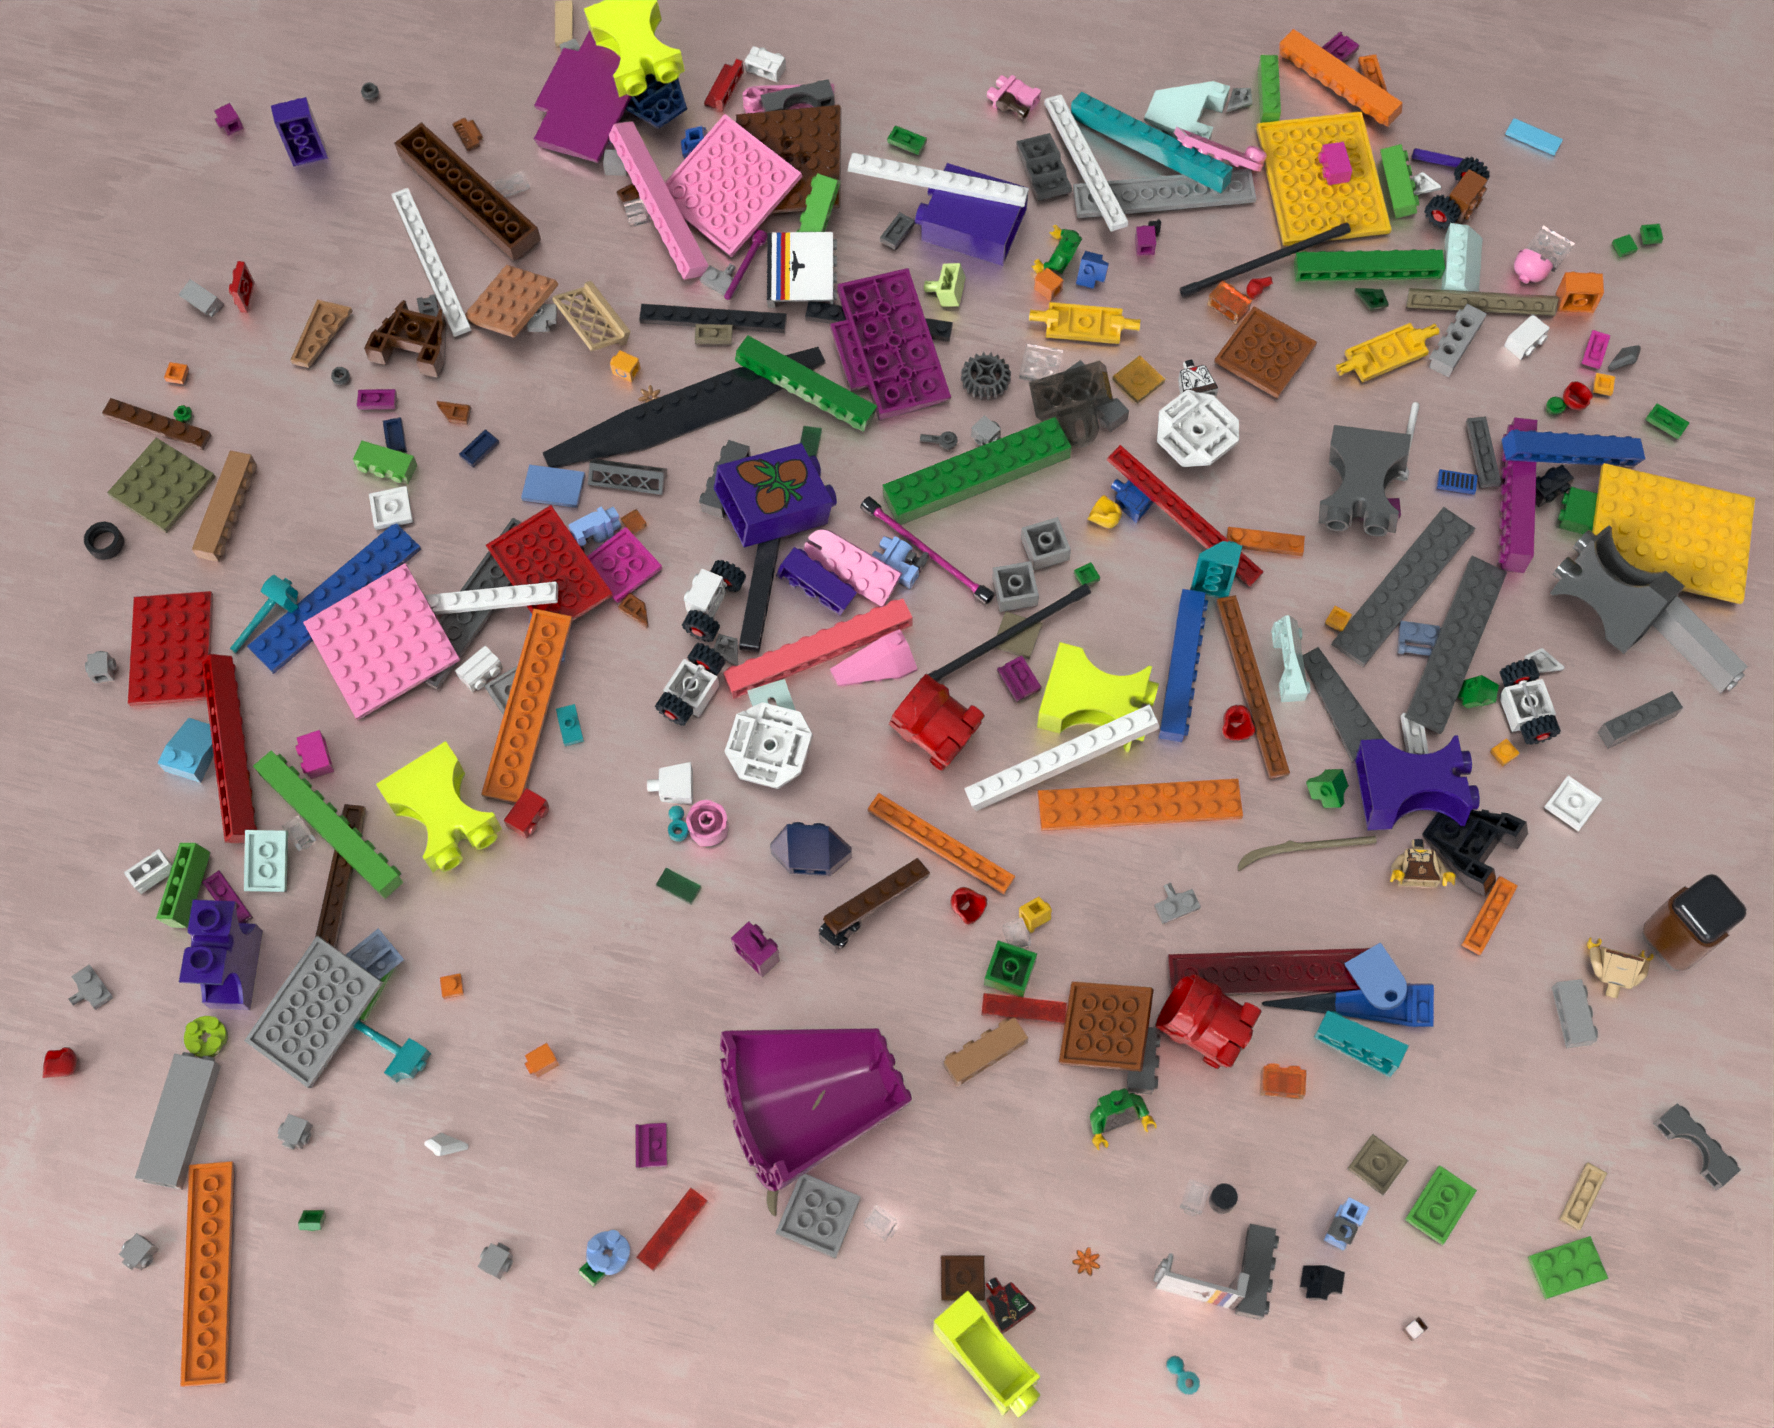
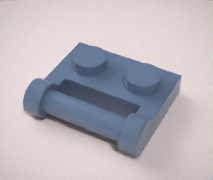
(1418, 634)

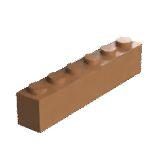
(224, 506)

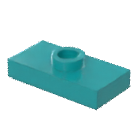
(569, 725)

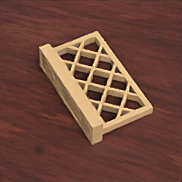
(603, 313)

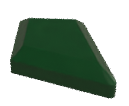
(1372, 298)

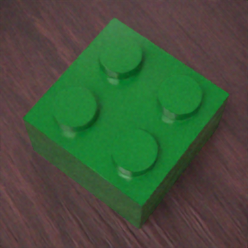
(1010, 969)

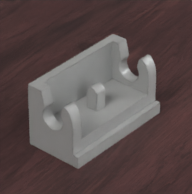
(201, 298)

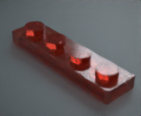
(1024, 1008)
(672, 1229)

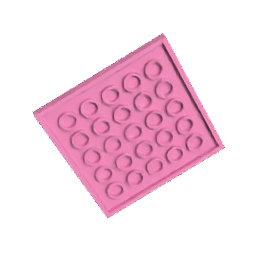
(730, 185)
(381, 641)

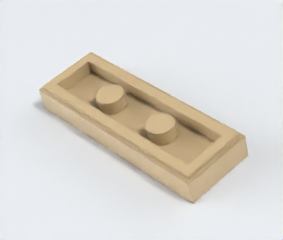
(563, 21)
(1583, 1196)

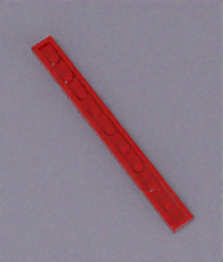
(1177, 509)

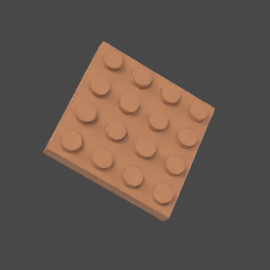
(510, 300)

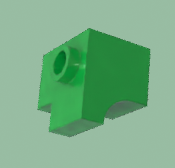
(1478, 692)
(1329, 788)

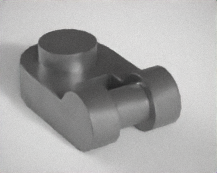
(429, 310)

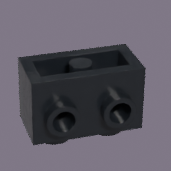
(1552, 484)
(837, 941)

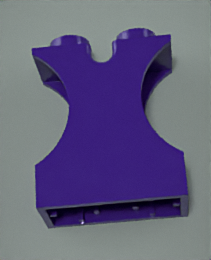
(1405, 782)
(221, 955)

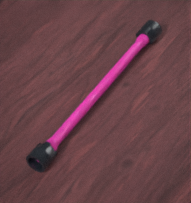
(981, 592)

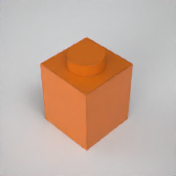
(1048, 284)
(541, 1060)

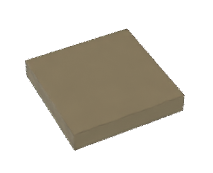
(1022, 643)
(1377, 1164)

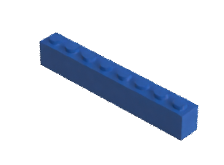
(1572, 448)
(1182, 664)

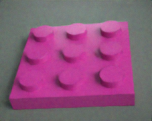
(624, 564)

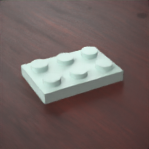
(266, 860)

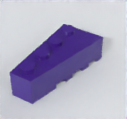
(816, 581)

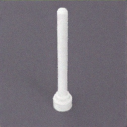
(1410, 430)

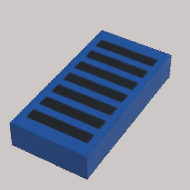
(1457, 482)

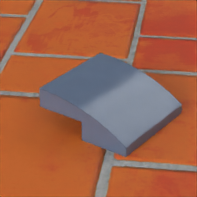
(376, 954)

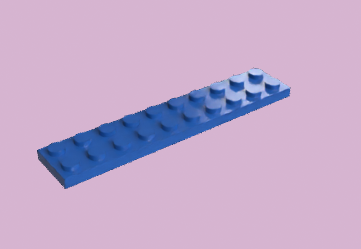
(290, 635)

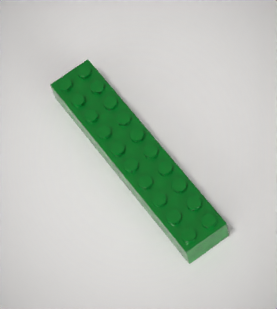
(976, 471)

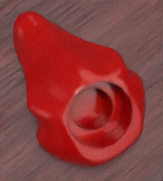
(1256, 286)

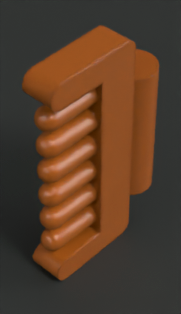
(468, 132)

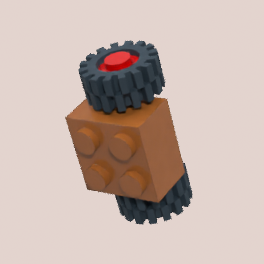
(1464, 196)

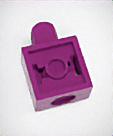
(756, 948)

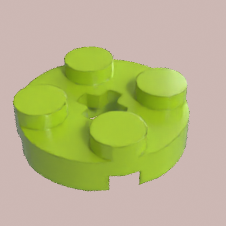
(197, 1028)

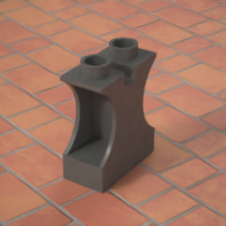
(1367, 465)
(1619, 592)

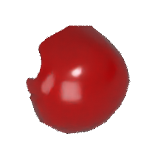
(1577, 396)

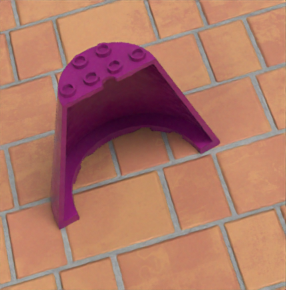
(777, 1078)

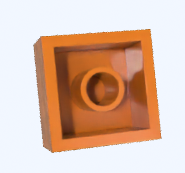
(1580, 292)

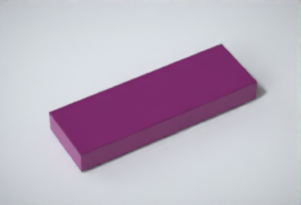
(222, 891)

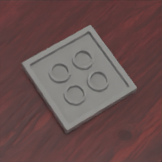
(818, 1215)

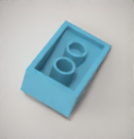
(189, 751)

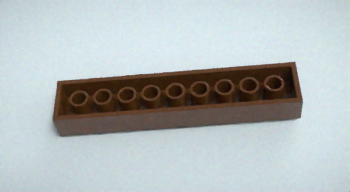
(468, 191)

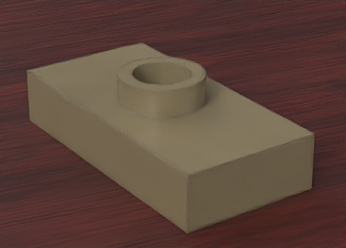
(713, 334)

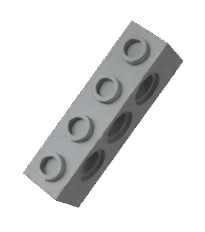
(1473, 320)

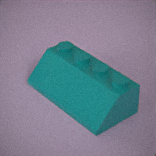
(1217, 569)

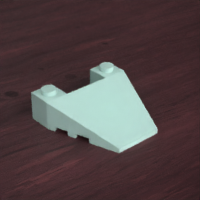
(1184, 107)
(1293, 680)

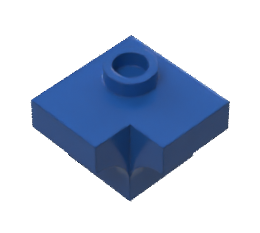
(693, 138)
(1092, 269)

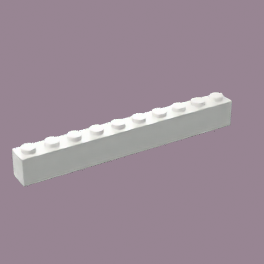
(1062, 758)

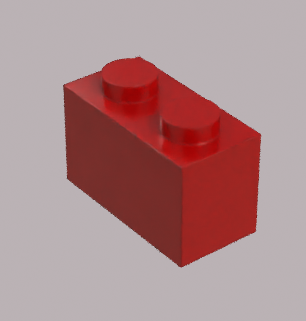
(527, 813)

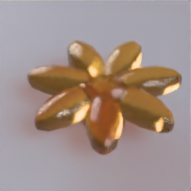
(1083, 1265)

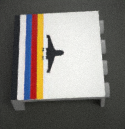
(801, 267)
(1199, 1289)

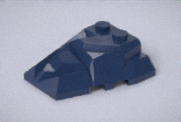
(658, 102)

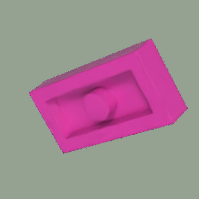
(1595, 349)

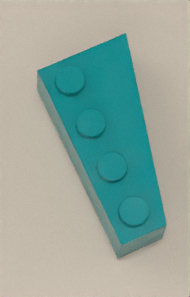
(1361, 1043)

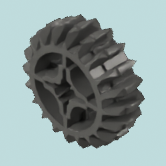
(985, 383)

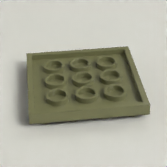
(161, 484)

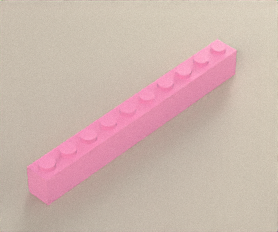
(658, 200)

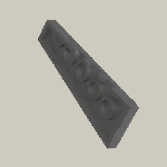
(1346, 712)

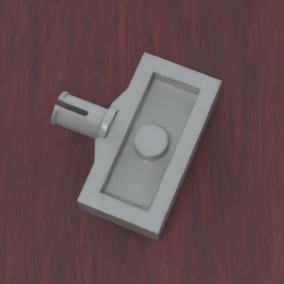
(718, 279)
(1176, 904)
(90, 988)

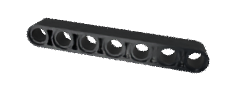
(759, 595)

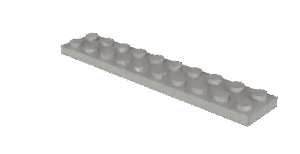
(1167, 194)

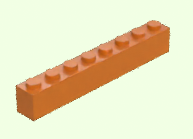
(1340, 78)

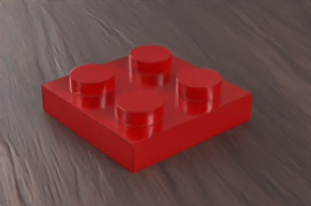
(241, 286)

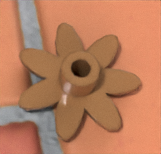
(650, 393)

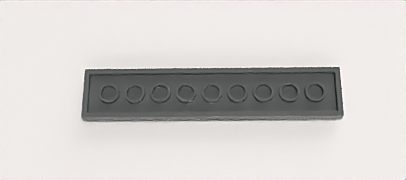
(1403, 587)
(464, 626)
(1455, 645)

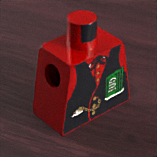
(1007, 1305)

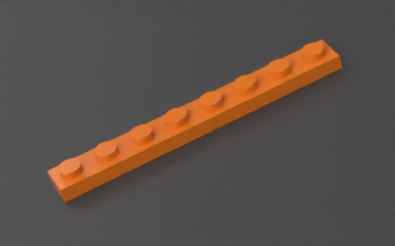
(941, 843)

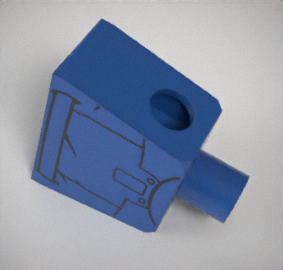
(1131, 499)

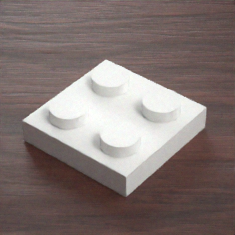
(390, 507)
(1573, 803)

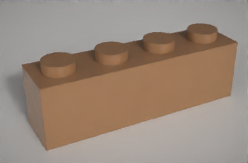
(985, 1051)

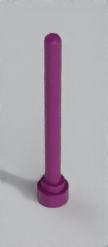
(759, 238)

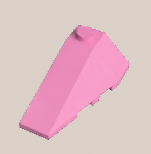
(880, 660)

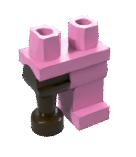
(1013, 93)

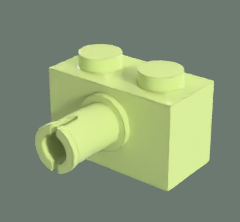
(949, 286)

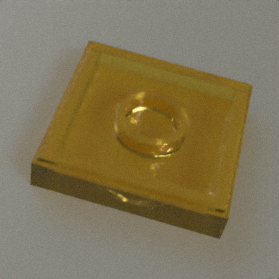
(1138, 379)

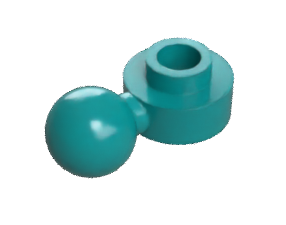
(676, 814)
(1176, 1366)

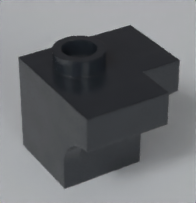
(1321, 1281)

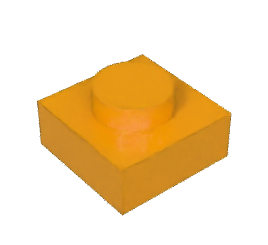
(1603, 384)
(1338, 618)
(1504, 752)

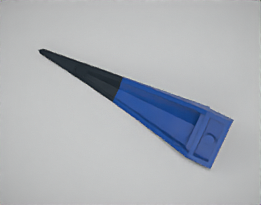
(1415, 1010)

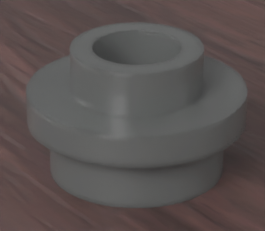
(369, 91)
(340, 371)

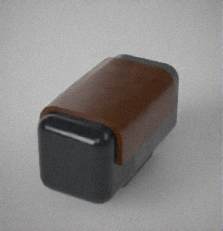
(1693, 922)

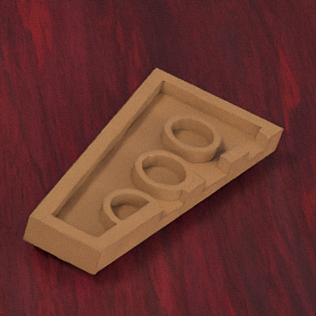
(319, 330)

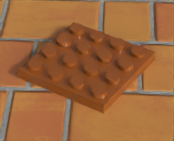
(1265, 352)
(1106, 1026)

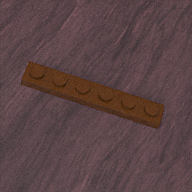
(156, 424)
(876, 896)

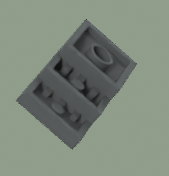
(1044, 166)

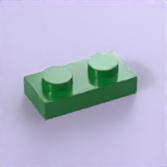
(907, 140)
(1667, 421)

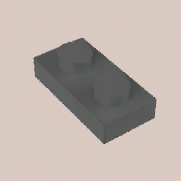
(897, 230)

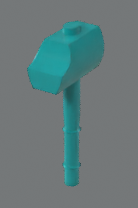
(277, 592)
(408, 1059)

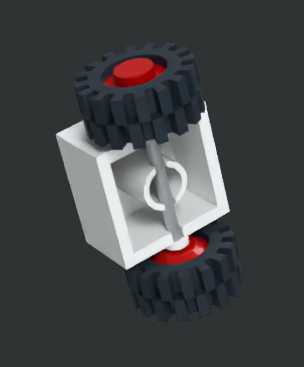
(706, 597)
(691, 685)
(1528, 702)

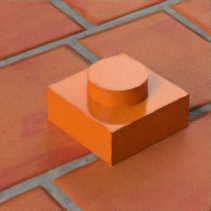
(176, 373)
(452, 986)

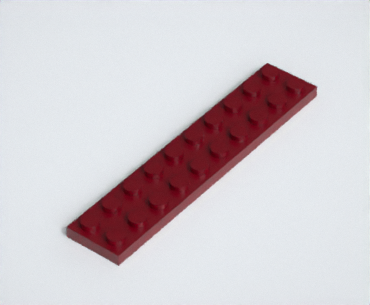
(1268, 970)

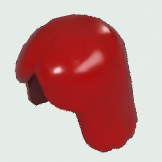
(1234, 715)
(976, 907)
(59, 1063)

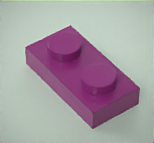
(376, 399)

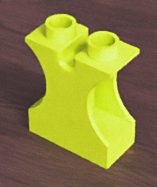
(629, 31)
(1085, 694)
(431, 794)
(987, 1355)

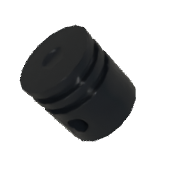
(1223, 1198)

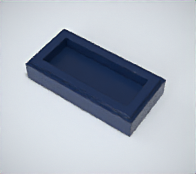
(395, 434)
(479, 448)

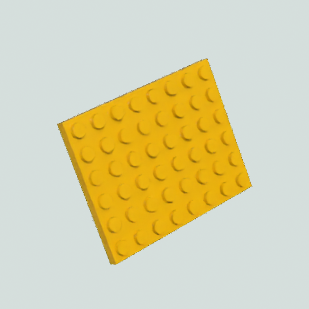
(1296, 181)
(1679, 529)

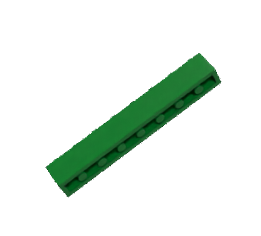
(1369, 265)
(805, 383)

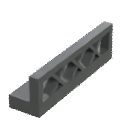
(627, 469)

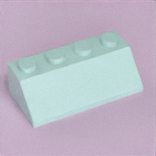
(1462, 259)

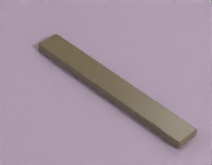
(1483, 301)

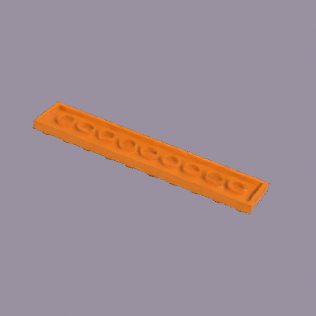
(527, 706)
(1140, 804)
(207, 1275)

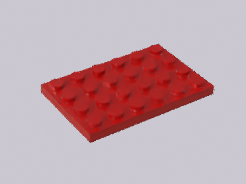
(547, 552)
(168, 648)

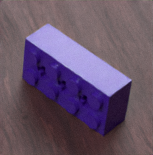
(299, 131)

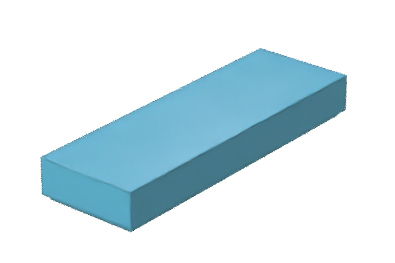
(1534, 136)

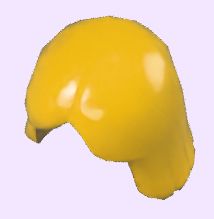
(1105, 513)

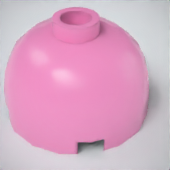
(1531, 267)

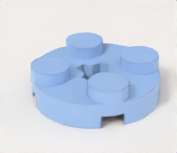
(608, 1240)

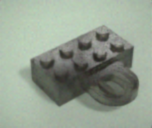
(1072, 398)

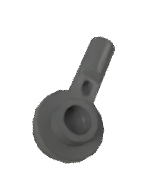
(946, 440)

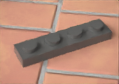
(1483, 452)

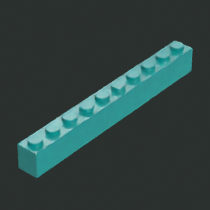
(1151, 142)

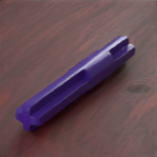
(1436, 158)

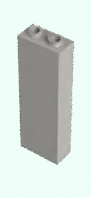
(1700, 646)
(178, 1121)

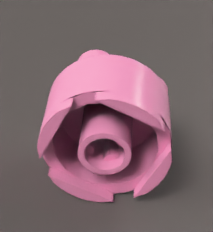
(707, 834)

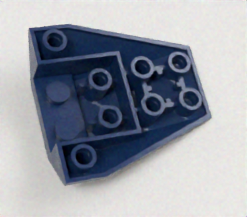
(810, 849)

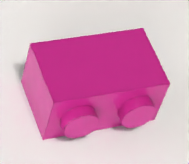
(1335, 163)
(314, 754)

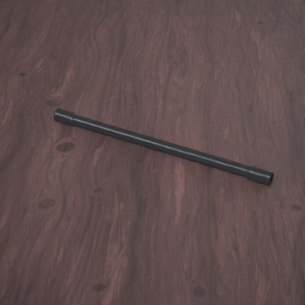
(1334, 232)
(1073, 596)

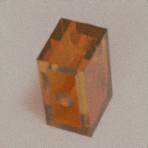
(1229, 302)
(1283, 1082)

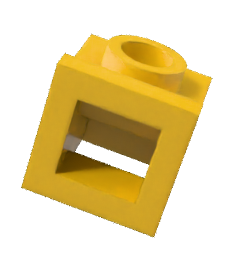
(1035, 913)

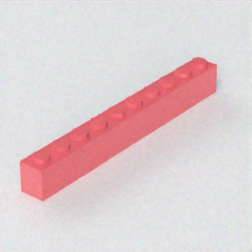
(818, 648)

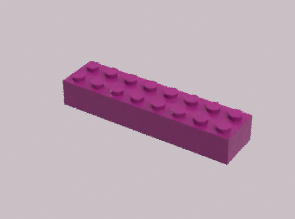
(1517, 507)

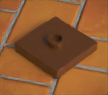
(961, 1275)

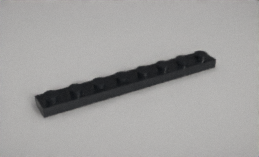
(834, 313)
(693, 315)

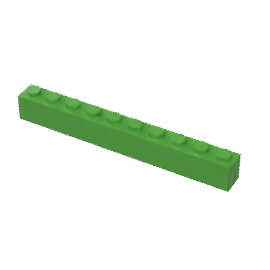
(328, 824)

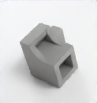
(543, 318)

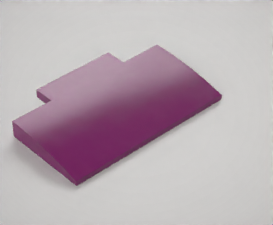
(581, 102)
(888, 344)

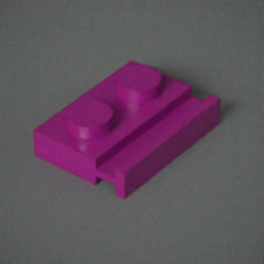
(1341, 47)
(1019, 678)
(651, 1145)

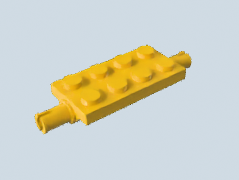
(1084, 322)
(1387, 351)

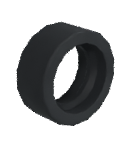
(98, 529)

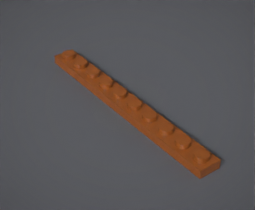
(1253, 687)

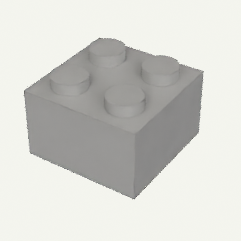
(1045, 543)
(1015, 586)

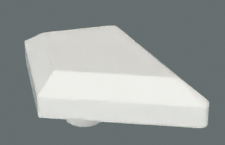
(1424, 184)
(1544, 661)
(444, 1144)

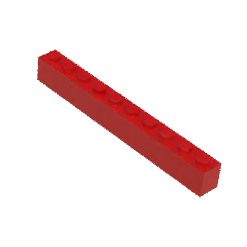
(228, 747)

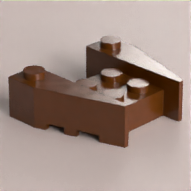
(413, 333)

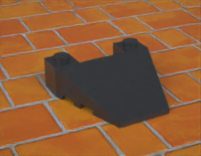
(1470, 845)

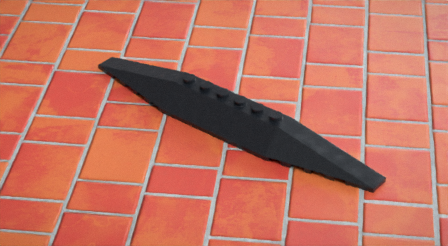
(674, 414)

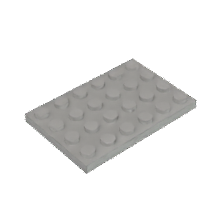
(313, 1011)

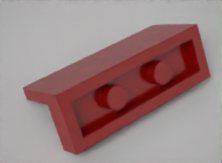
(724, 85)

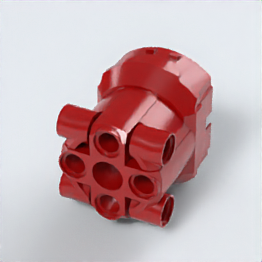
(935, 721)
(1207, 1020)

